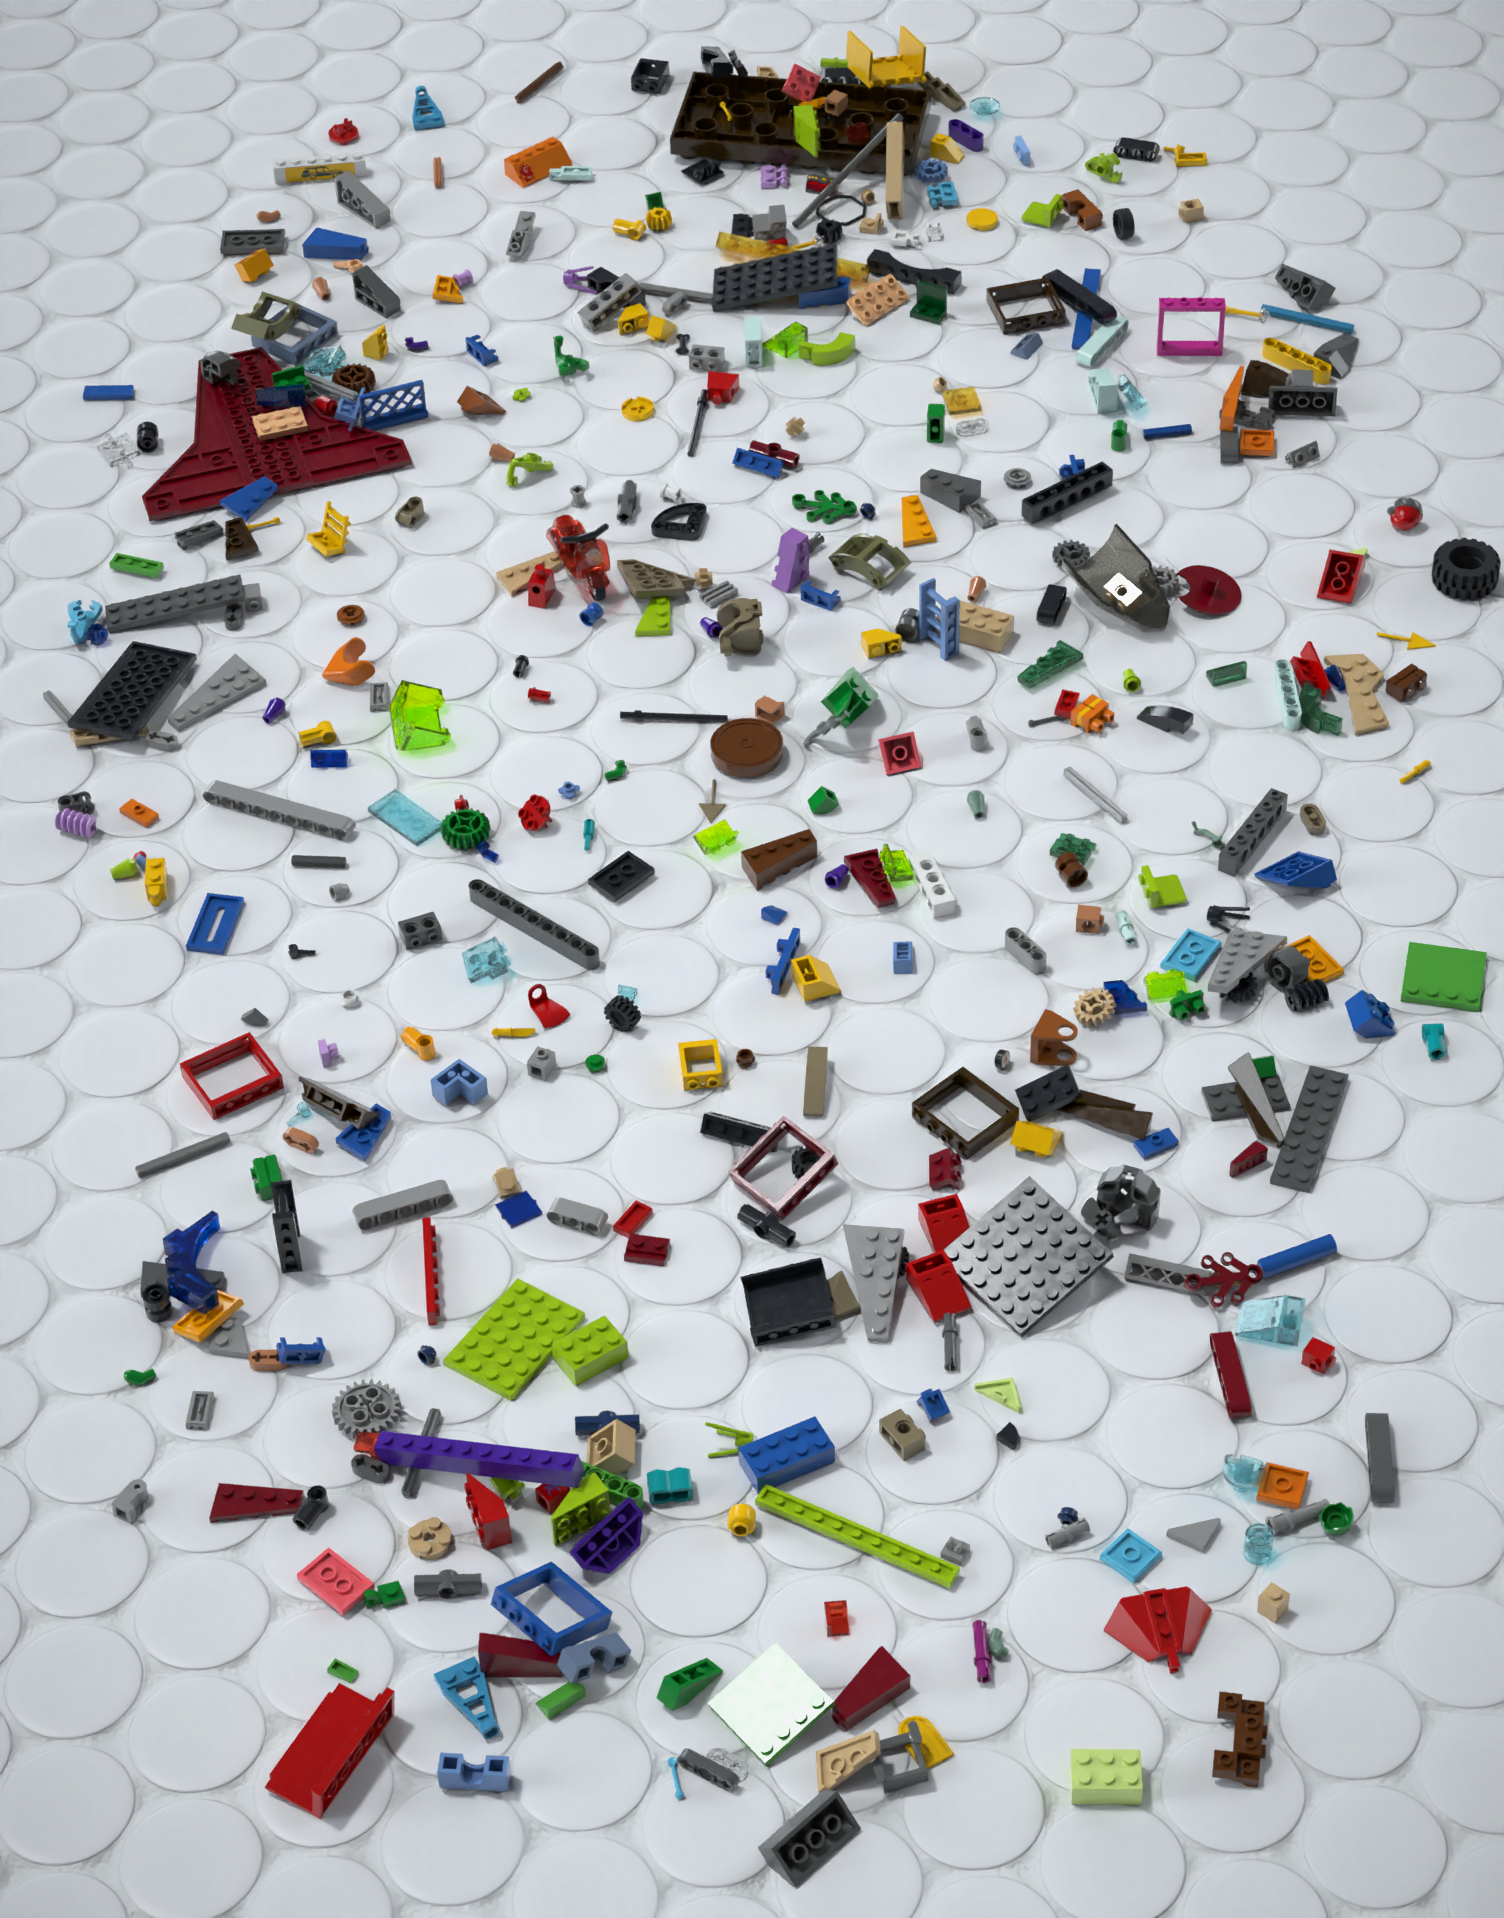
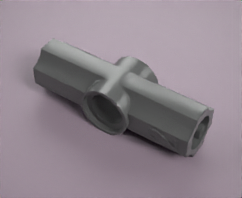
(626, 501)
(447, 1584)

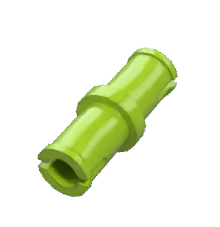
(833, 63)

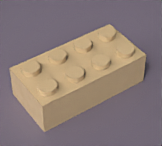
(983, 626)

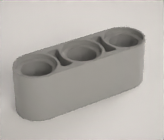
(1025, 950)
(577, 1216)

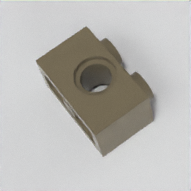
(902, 1434)

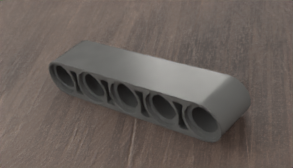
(1379, 1457)

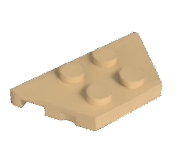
(1356, 662)

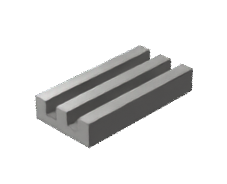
(977, 515)
(721, 592)
(379, 705)
(198, 1423)

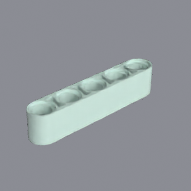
(1101, 341)
(1287, 695)

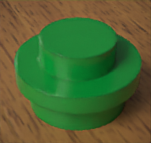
(595, 1063)

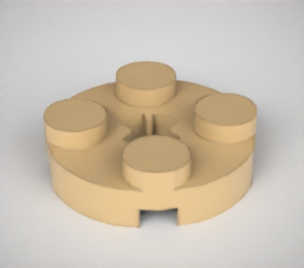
(425, 1529)

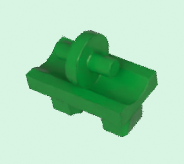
(1185, 1003)

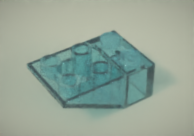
(1272, 1319)

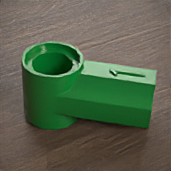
(1118, 435)

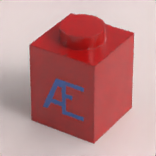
(551, 1496)

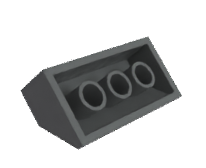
(1303, 400)
(810, 1837)

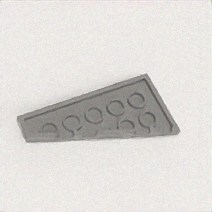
(224, 687)
(875, 1267)

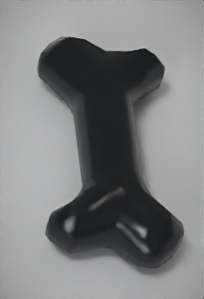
(682, 349)

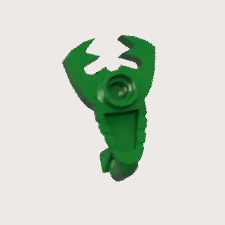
(567, 363)

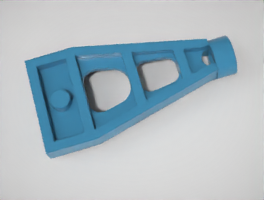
(425, 121)
(462, 1675)

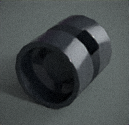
(147, 437)
(157, 1302)

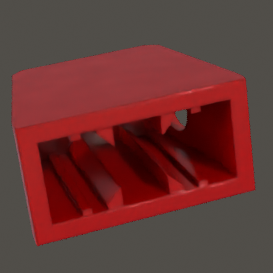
(722, 387)
(540, 587)

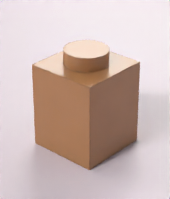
(836, 103)

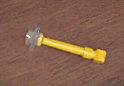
(817, 242)
(1263, 315)

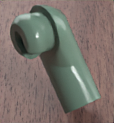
(995, 1646)

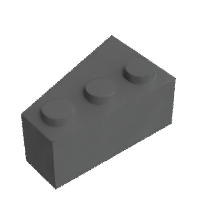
(375, 293)
(950, 489)

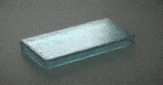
(405, 817)

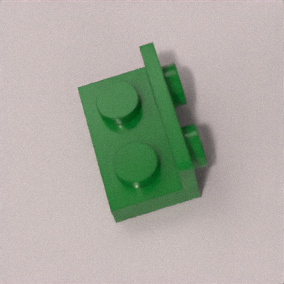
(291, 376)

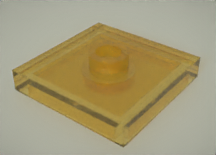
(961, 401)

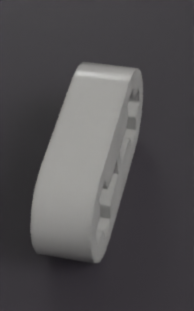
(674, 303)
(161, 740)

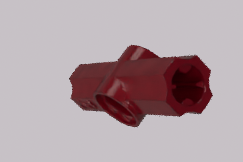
(774, 451)

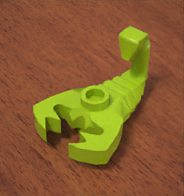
(1103, 166)
(530, 462)

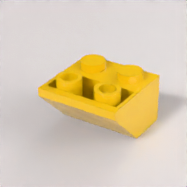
(813, 978)

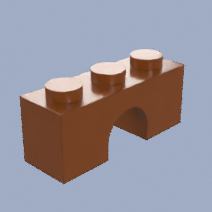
(1088, 214)

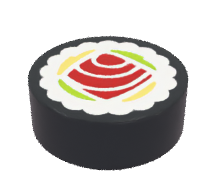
(1002, 1059)

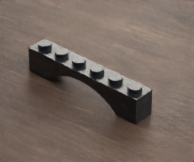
(719, 63)
(884, 263)

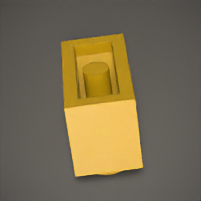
(945, 149)
(660, 328)

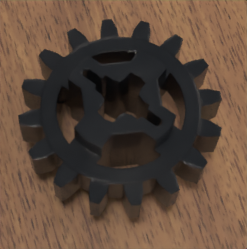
(1245, 989)

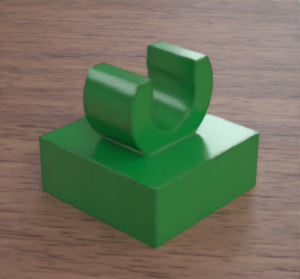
(654, 200)

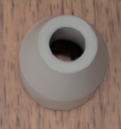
(338, 891)

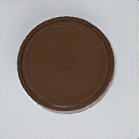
(746, 747)

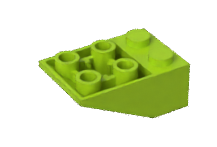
(806, 128)
(580, 1509)

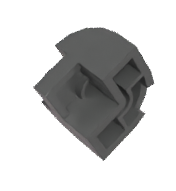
(219, 366)

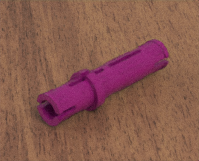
(982, 1658)

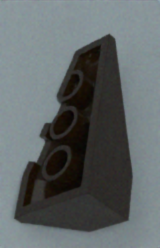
(1260, 377)

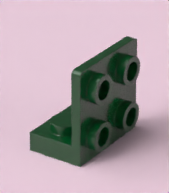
(930, 304)

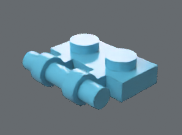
(947, 194)

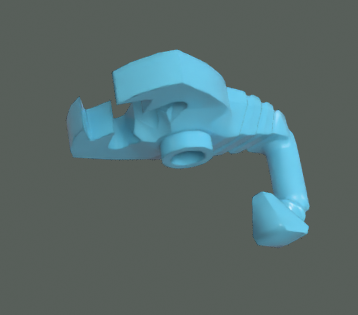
(82, 619)

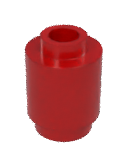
(326, 405)

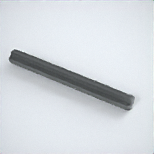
(414, 1473)

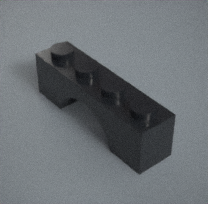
(601, 279)

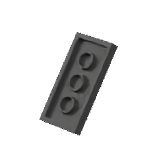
(252, 240)
(1224, 1103)

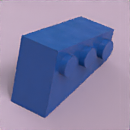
(832, 295)

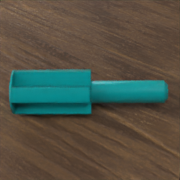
(588, 832)

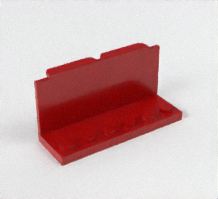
(330, 1748)

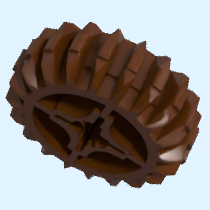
(355, 377)

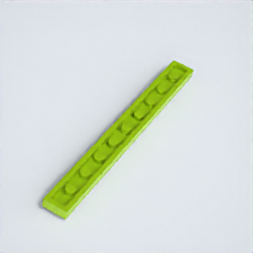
(857, 1536)

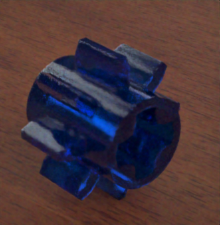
(97, 634)

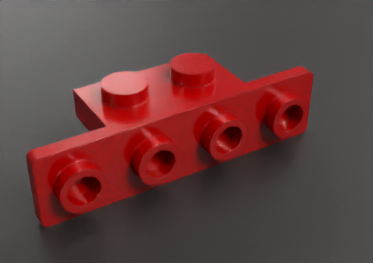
(1310, 670)

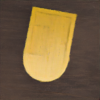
(933, 1746)

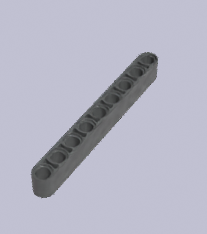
(534, 924)

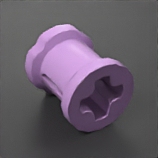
(463, 278)

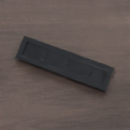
(733, 1129)

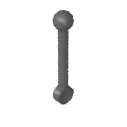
(1031, 722)

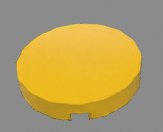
(982, 218)

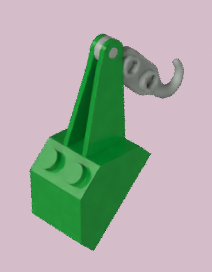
(846, 702)

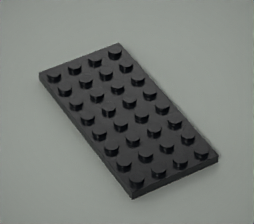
(775, 277)
(132, 690)

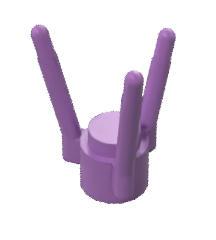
(570, 278)

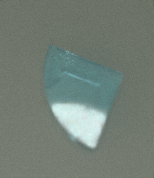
(627, 991)

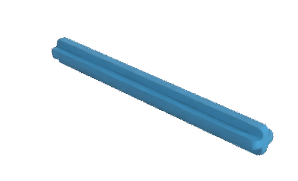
(1309, 319)

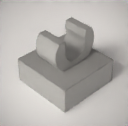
(955, 1551)

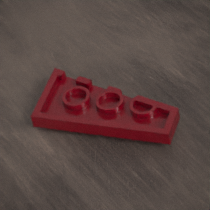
(871, 876)
(245, 1500)

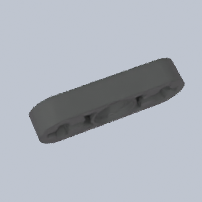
(708, 1769)

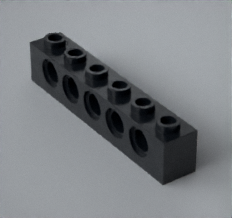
(1067, 492)

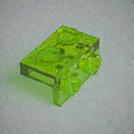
(716, 836)
(896, 864)
(1164, 984)

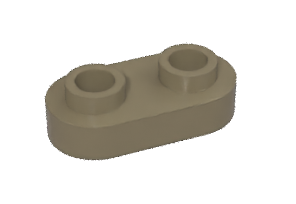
(1312, 818)

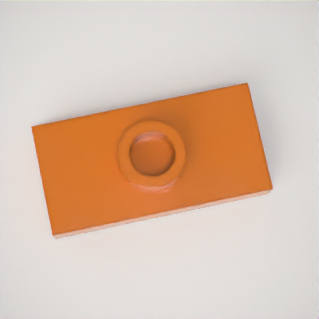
(138, 813)

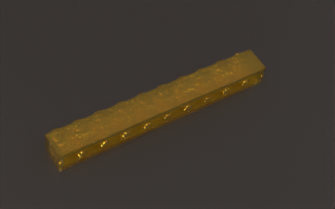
(762, 249)

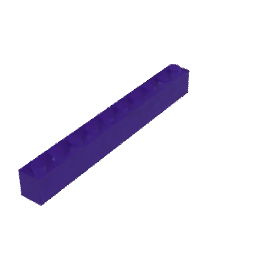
(479, 1459)

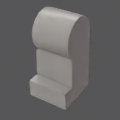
(129, 1500)

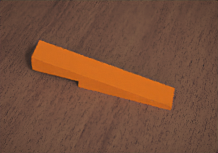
(1230, 401)

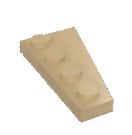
(1364, 706)

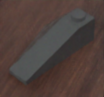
(1304, 288)
(1338, 354)

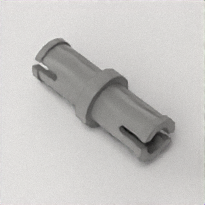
(1067, 1532)

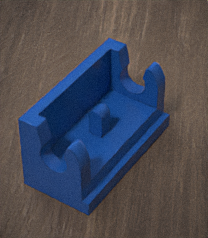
(480, 351)
(819, 597)
(300, 1352)

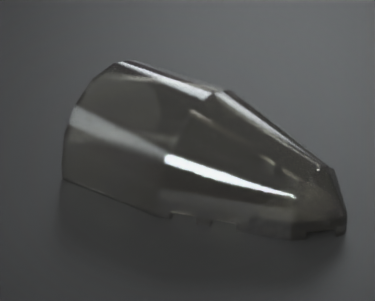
(1122, 557)

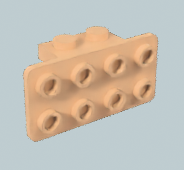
(877, 299)

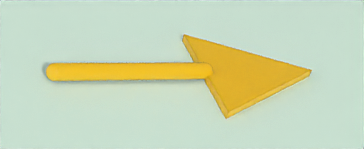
(1415, 641)

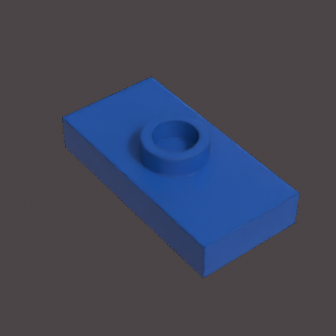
(1156, 1143)

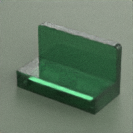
(1227, 673)

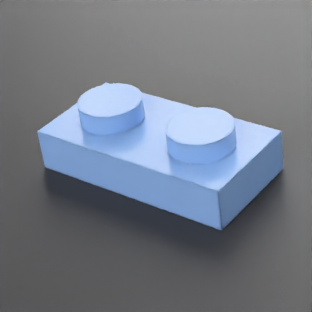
(1022, 150)

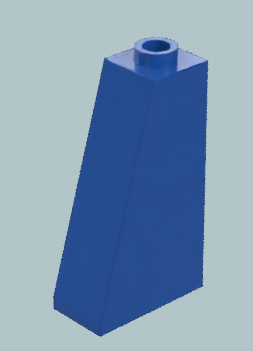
(334, 245)

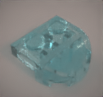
(1131, 392)

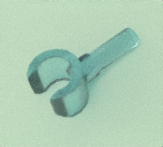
(303, 1111)

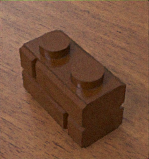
(1406, 683)

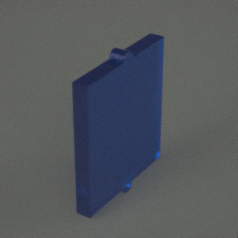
(518, 1209)

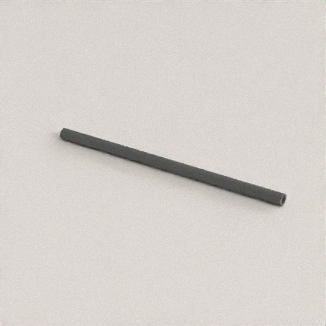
(843, 174)

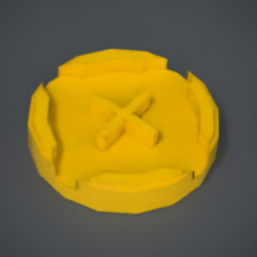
(637, 409)

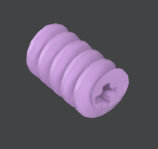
(76, 823)

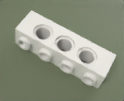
(932, 884)

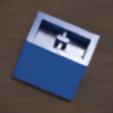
(1369, 1016)

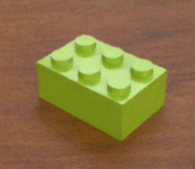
(590, 1350)

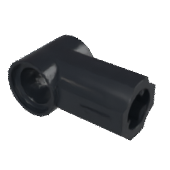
(311, 1507)

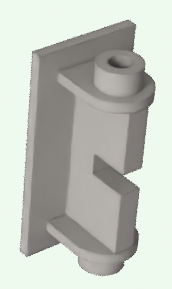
(1303, 454)

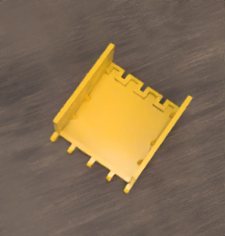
(883, 71)

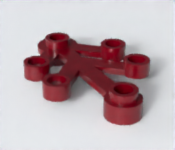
(1226, 1277)

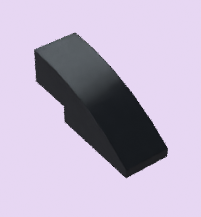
(1167, 718)

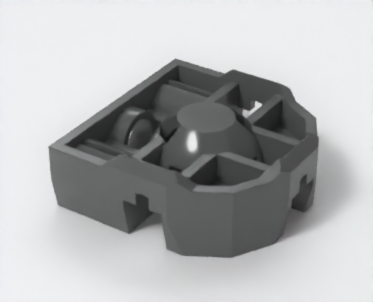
(1141, 1193)

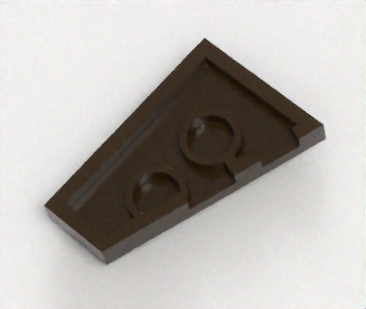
(238, 539)

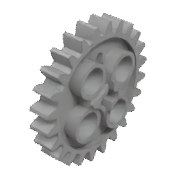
(380, 1402)

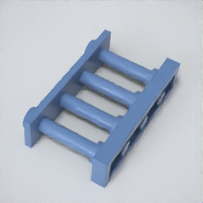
(949, 619)

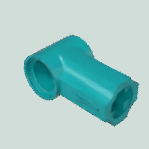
(1434, 1037)

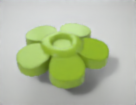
(521, 394)

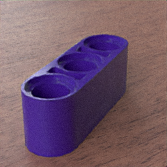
(966, 135)

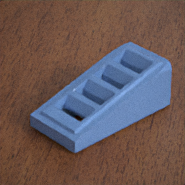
(903, 957)

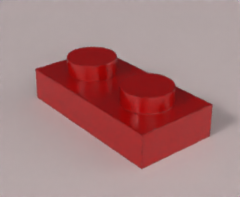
(1066, 703)

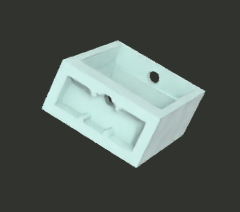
(753, 341)

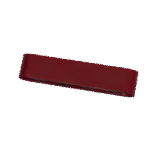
(1230, 1375)

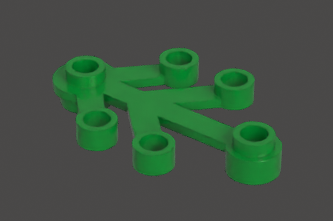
(842, 508)

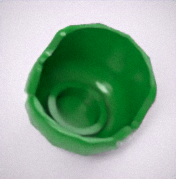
(1337, 1518)

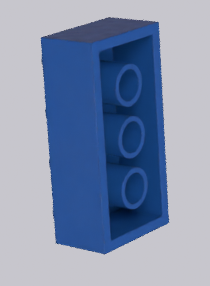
(786, 1454)

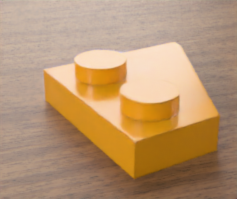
(447, 290)

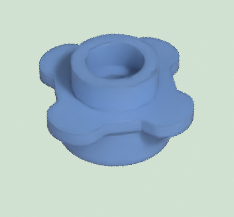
(569, 790)

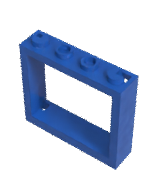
(596, 1614)

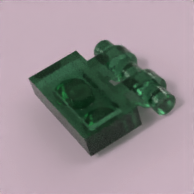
(1070, 843)

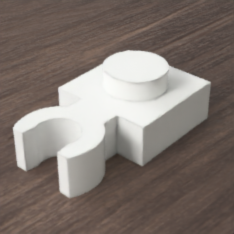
(903, 238)

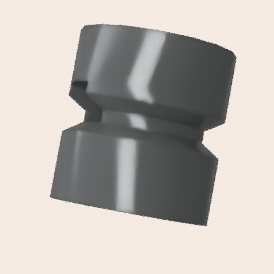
(908, 624)

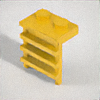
(328, 540)

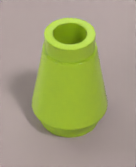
(1131, 681)
(124, 869)

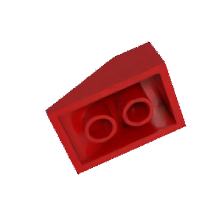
(1341, 576)

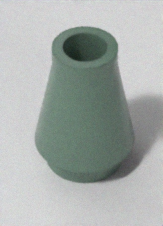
(976, 802)

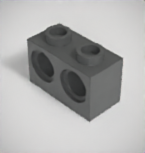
(420, 930)

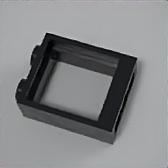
(645, 67)

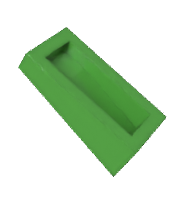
(342, 1671)

